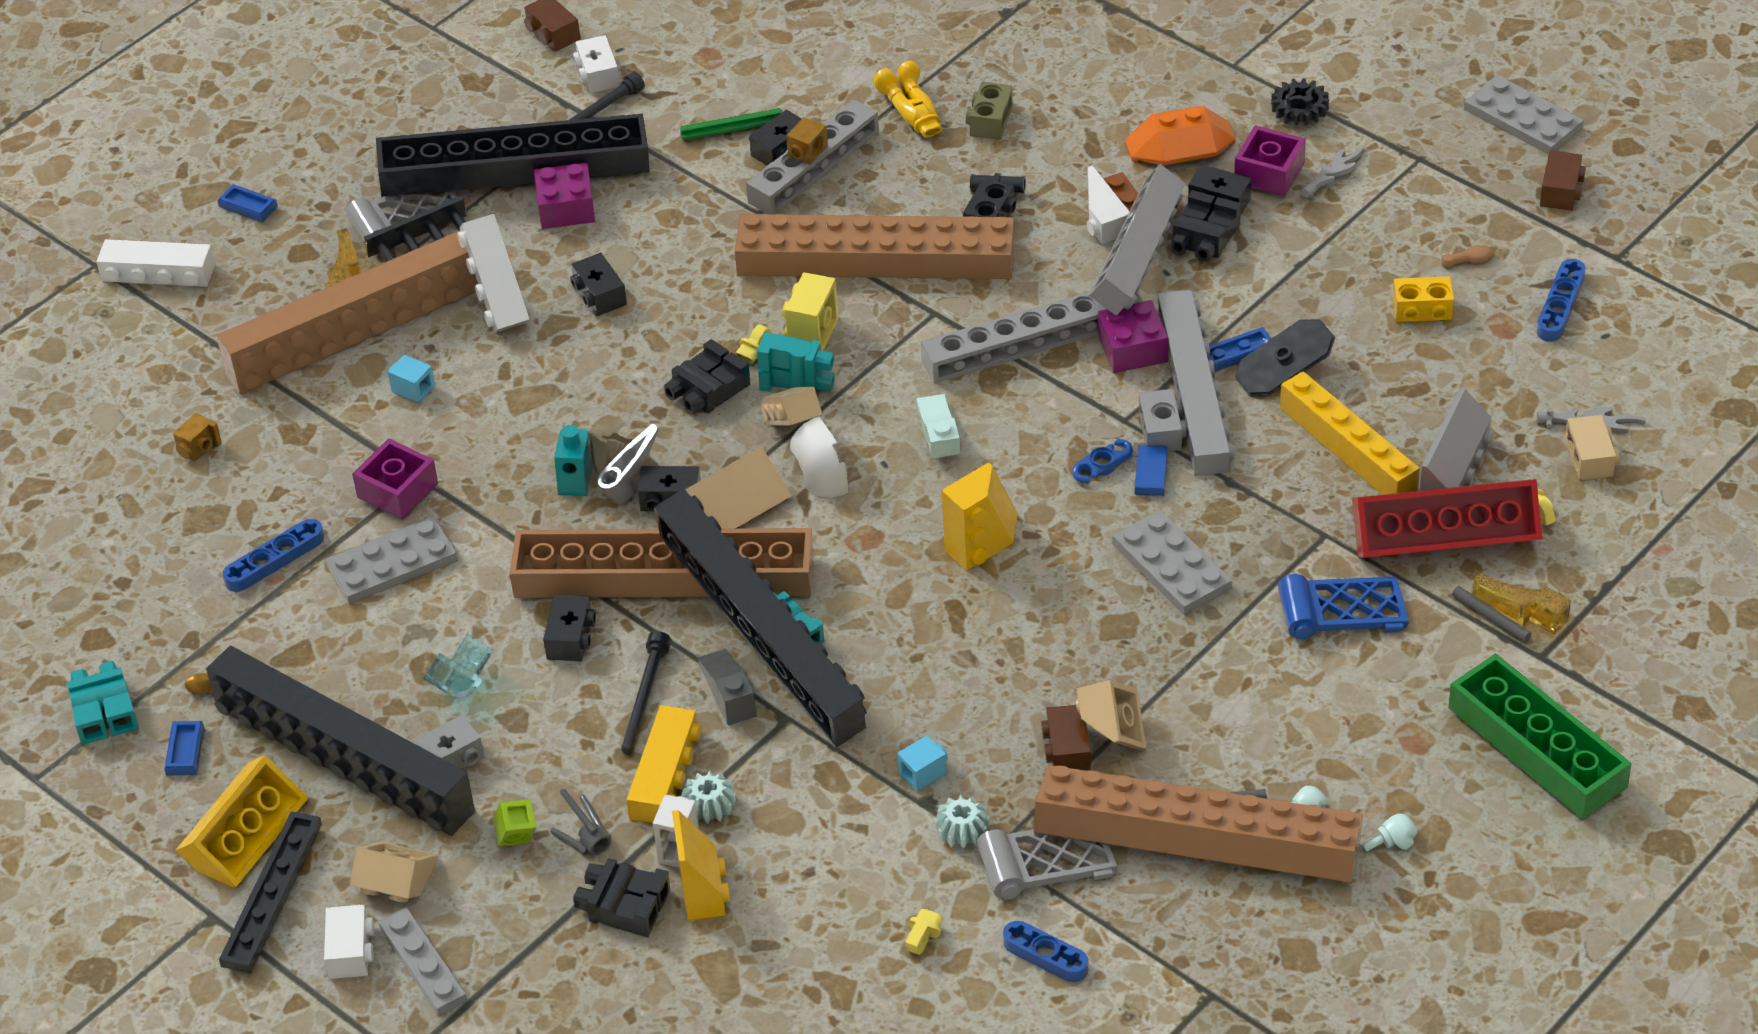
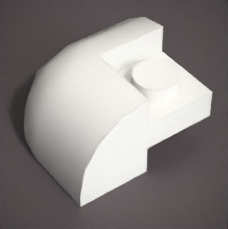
(818, 460)

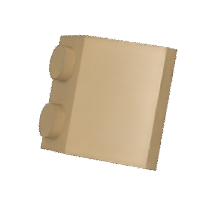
(1113, 712)
(391, 870)

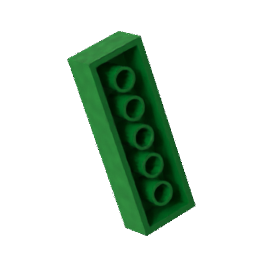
(1539, 736)

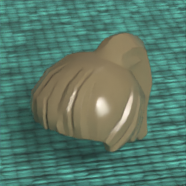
(605, 448)

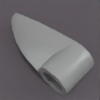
(621, 471)

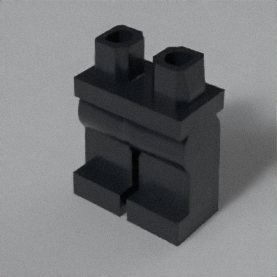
(1205, 226)
(708, 378)
(623, 896)

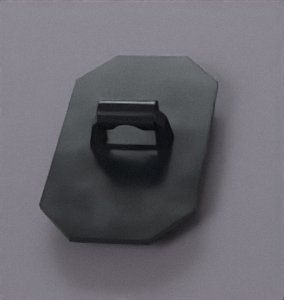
(1284, 357)

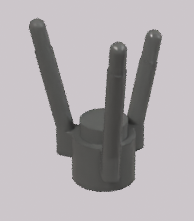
(592, 835)

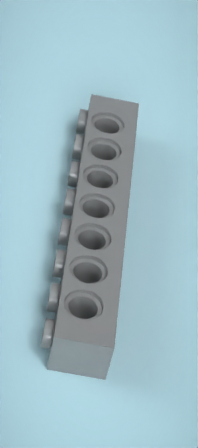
(1011, 337)

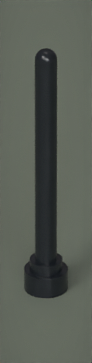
(631, 84)
(657, 646)

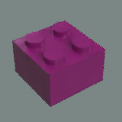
(1271, 159)
(564, 195)
(1133, 337)
(395, 478)

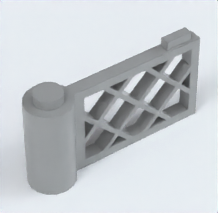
(369, 217)
(1009, 872)

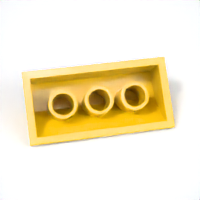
(242, 822)

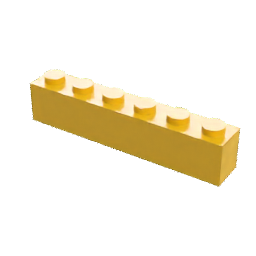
(1348, 436)

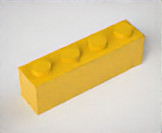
(663, 761)

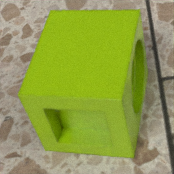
(514, 822)

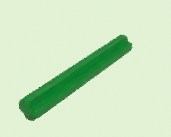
(728, 124)

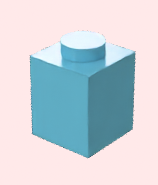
(411, 378)
(922, 763)

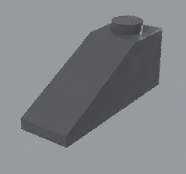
(728, 686)

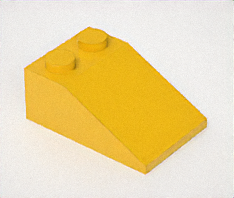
(700, 871)

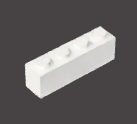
(155, 263)
(493, 273)

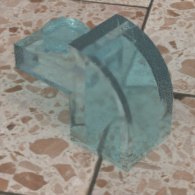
(460, 673)

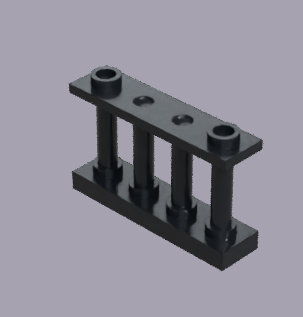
(415, 226)

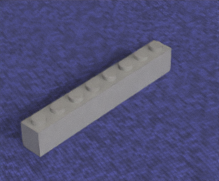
(1138, 240)
(1194, 383)

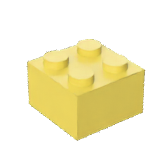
(812, 309)

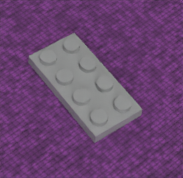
(1523, 114)
(391, 559)
(1172, 562)

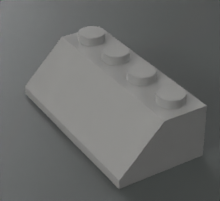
(1457, 445)

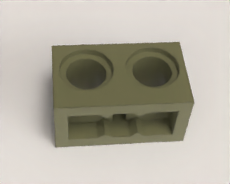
(990, 110)

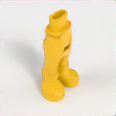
(918, 108)

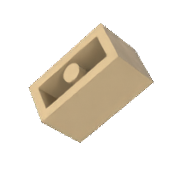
(1591, 447)

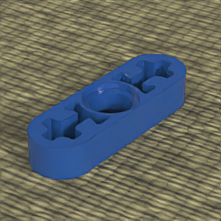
(1051, 963)

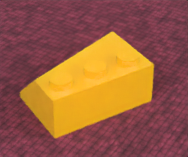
(977, 517)

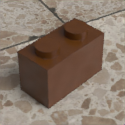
(552, 23)
(1561, 180)
(1067, 738)

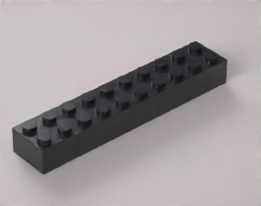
(509, 154)
(761, 617)
(341, 740)

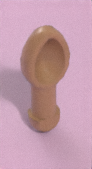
(1474, 255)

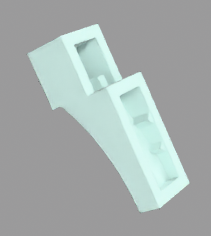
(938, 426)

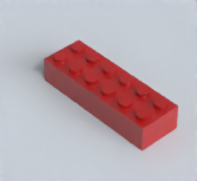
(1447, 518)

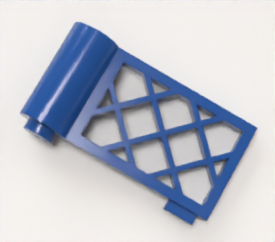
(1305, 616)

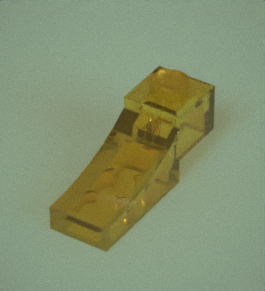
(346, 262)
(1522, 604)

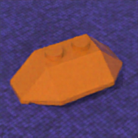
(1180, 136)

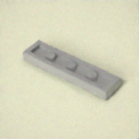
(422, 961)

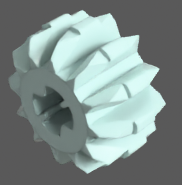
(712, 796)
(961, 821)

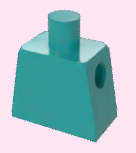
(573, 448)

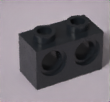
(991, 200)

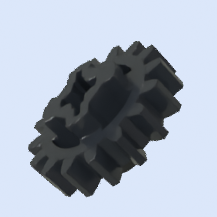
(1300, 102)

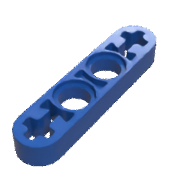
(1560, 299)
(307, 532)

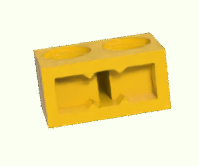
(1423, 299)

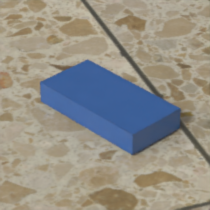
(247, 203)
(1151, 470)
(184, 748)

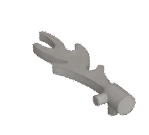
(1339, 166)
(1548, 417)

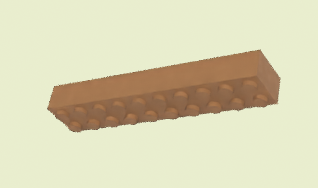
(875, 246)
(346, 313)
(642, 565)
(1198, 823)

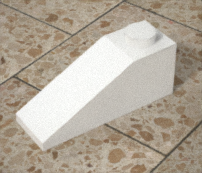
(1105, 209)

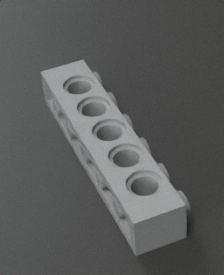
(790, 177)

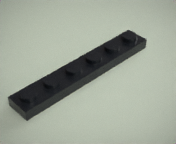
(270, 892)

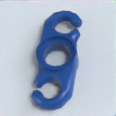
(1089, 464)

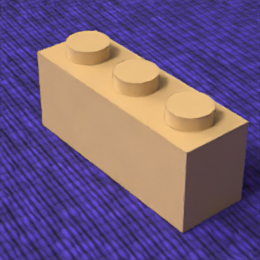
(791, 406)

